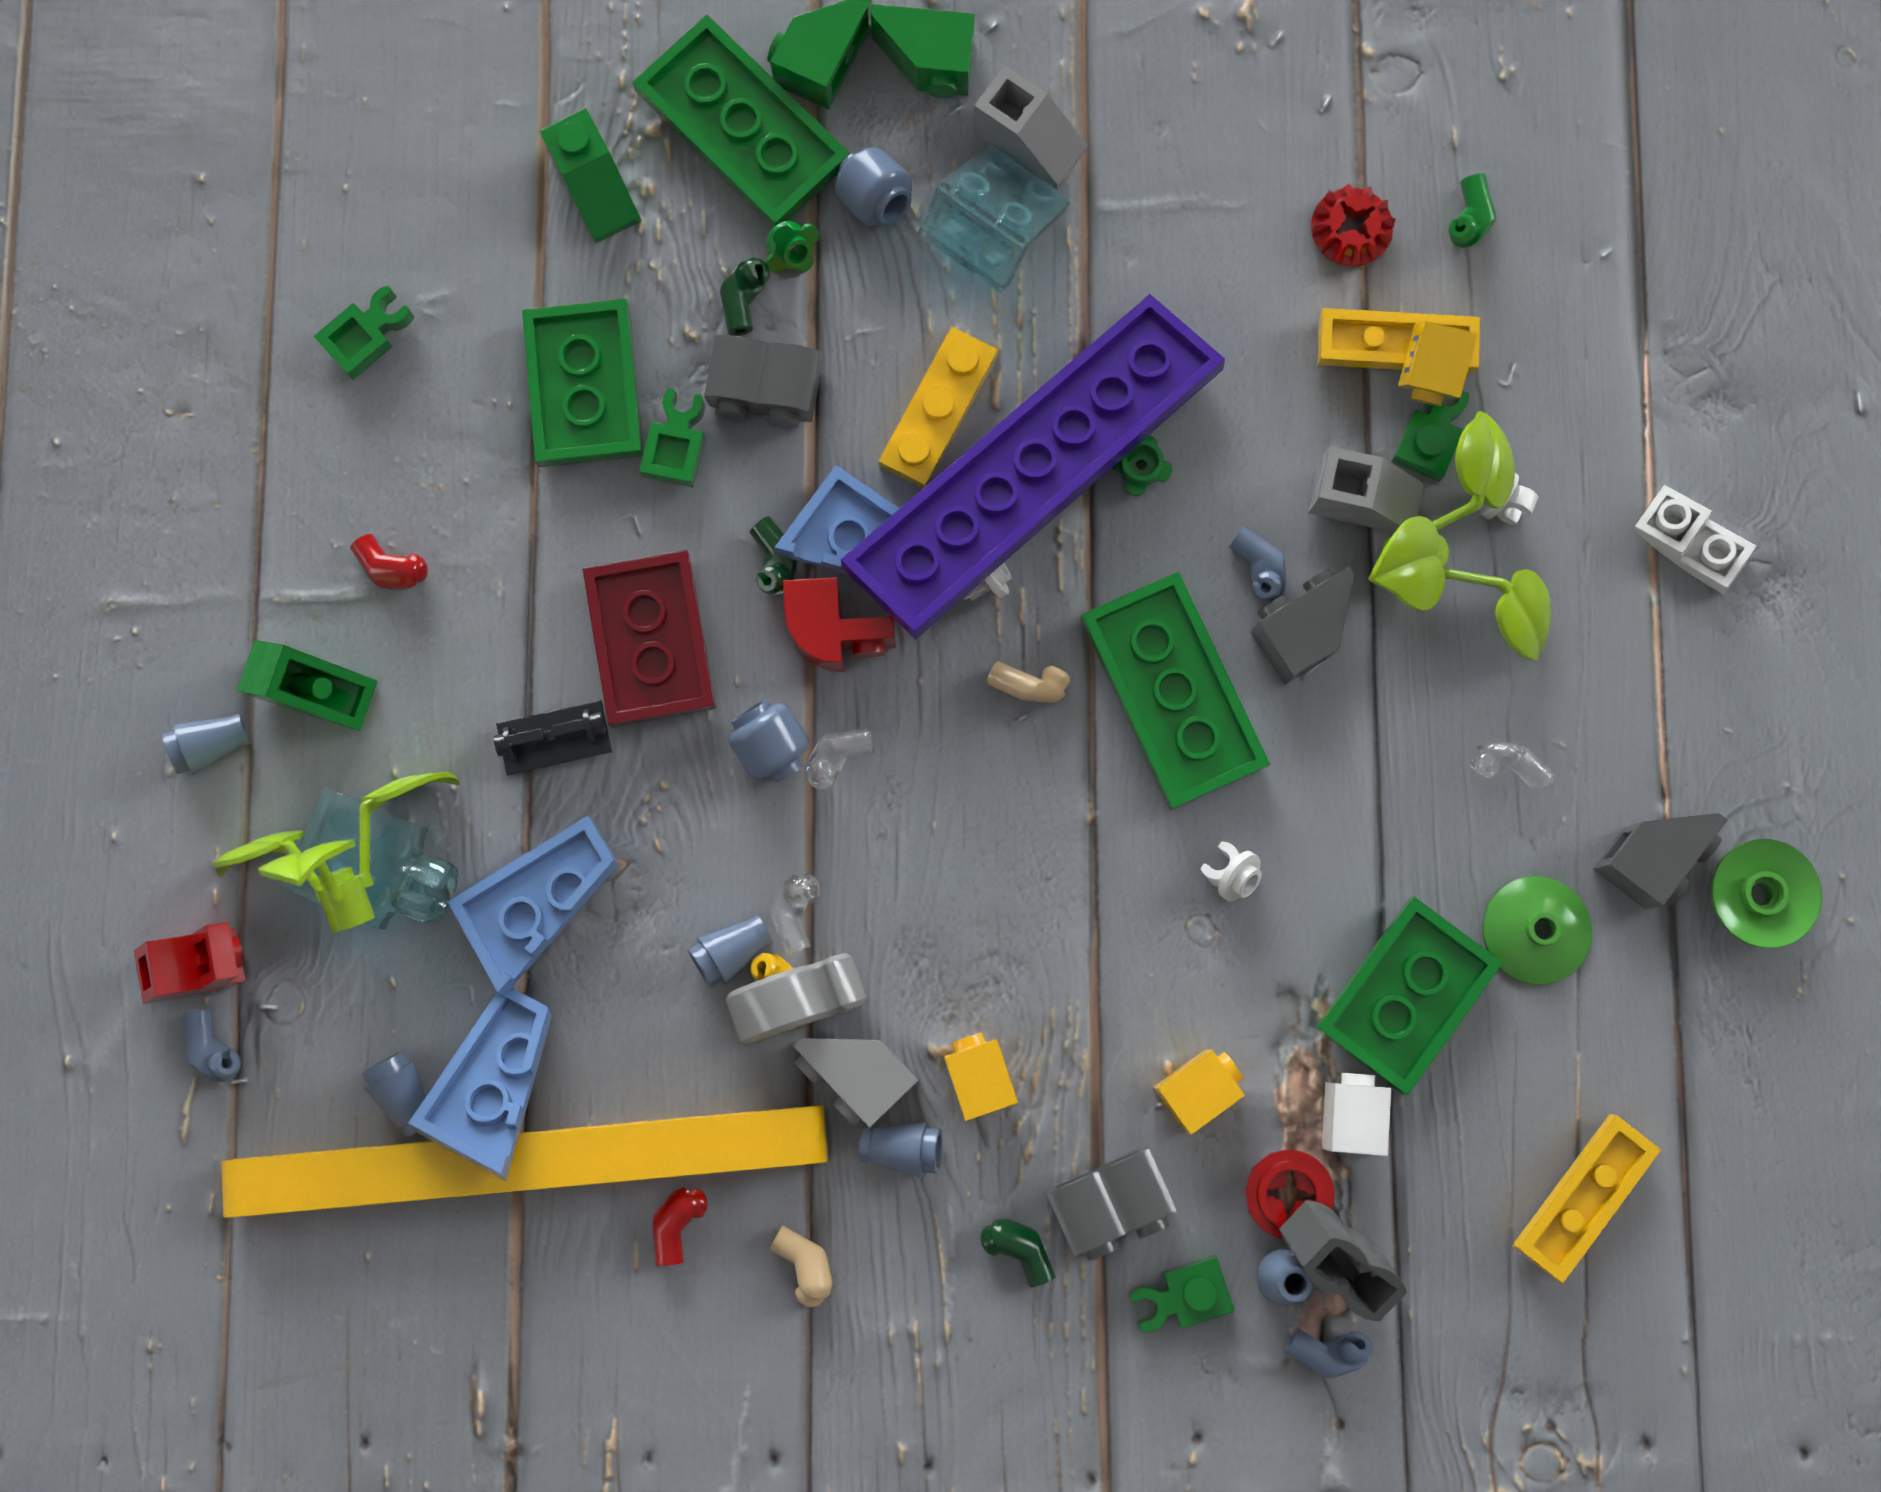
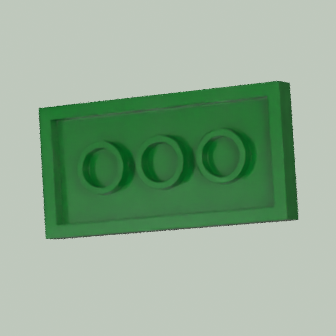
(741, 121)
(1174, 690)

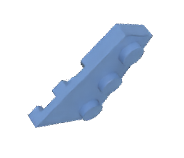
(834, 522)
(532, 900)
(488, 1084)

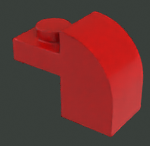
(821, 634)
(189, 963)

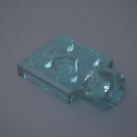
(397, 860)

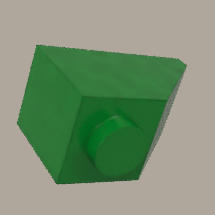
(927, 46)
(820, 50)
(590, 175)
(306, 684)

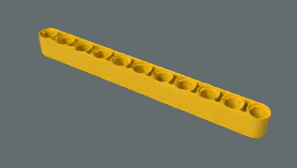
(539, 1162)

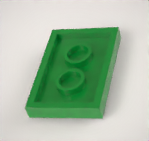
(582, 383)
(1408, 995)

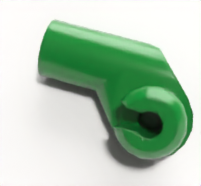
(1477, 216)

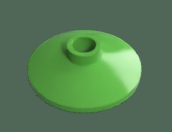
(1790, 890)
(1511, 933)

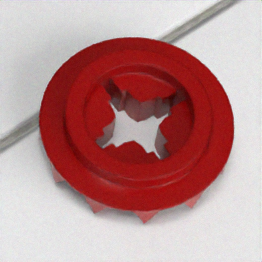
(1351, 247)
(1272, 1173)

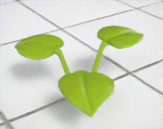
(1416, 554)
(338, 891)

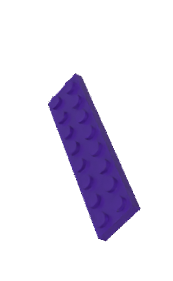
(1032, 466)

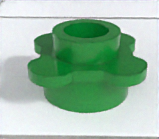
(783, 239)
(1156, 467)

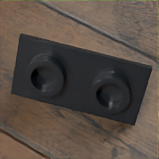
(553, 738)

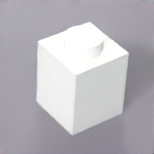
(1356, 1116)

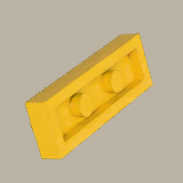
(1379, 337)
(938, 408)
(1586, 1198)

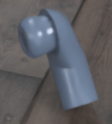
(1266, 561)

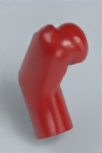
(672, 1219)

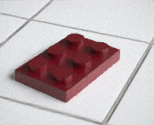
(649, 638)

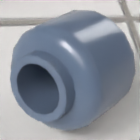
(874, 187)
(768, 741)

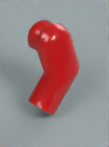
(388, 570)

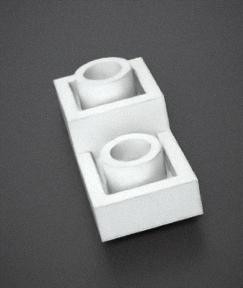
(1692, 541)

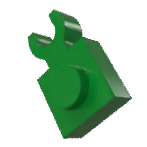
(358, 337)
(1431, 439)
(674, 448)
(1193, 1293)

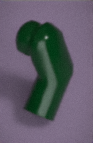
(739, 291)
(775, 567)
(1019, 1243)

